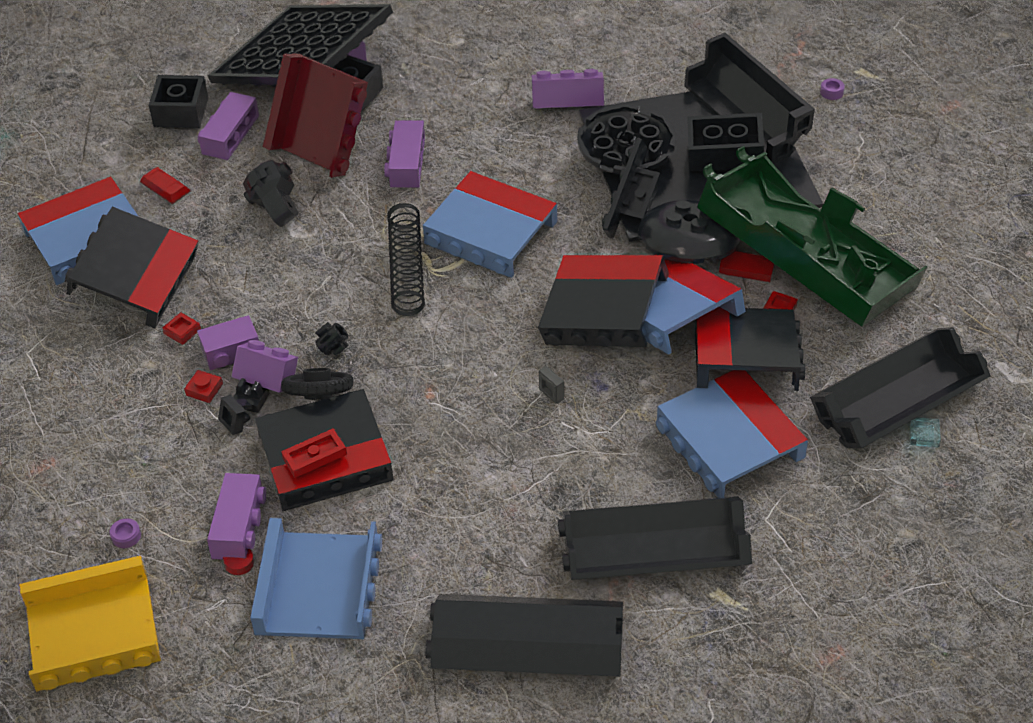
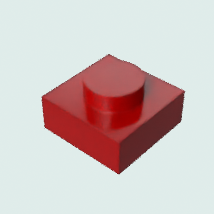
(203, 386)

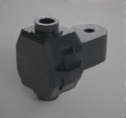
(271, 188)

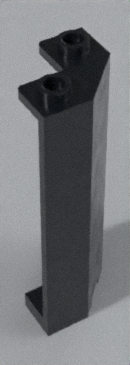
(739, 84)
(899, 388)
(655, 538)
(526, 635)

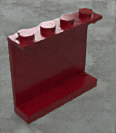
(315, 113)

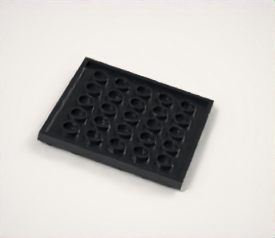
(313, 31)

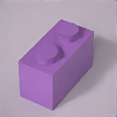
(221, 340)
(263, 364)

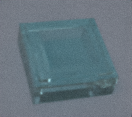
(925, 432)

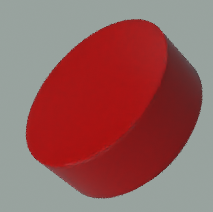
(239, 566)

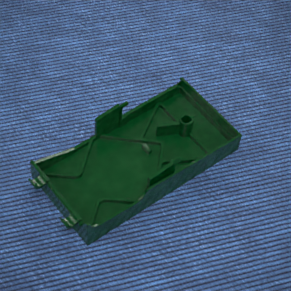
(808, 242)

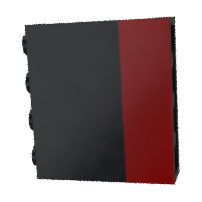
(133, 263)
(601, 300)
(749, 342)
(354, 422)

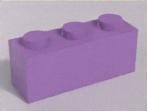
(568, 89)
(228, 125)
(405, 154)
(236, 516)

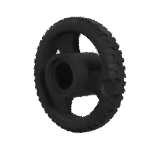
(317, 383)

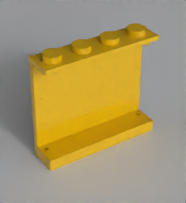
(90, 623)

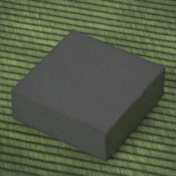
(551, 385)

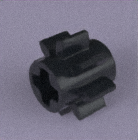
(331, 339)

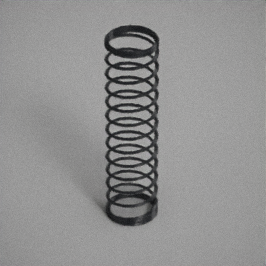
(391, 224)

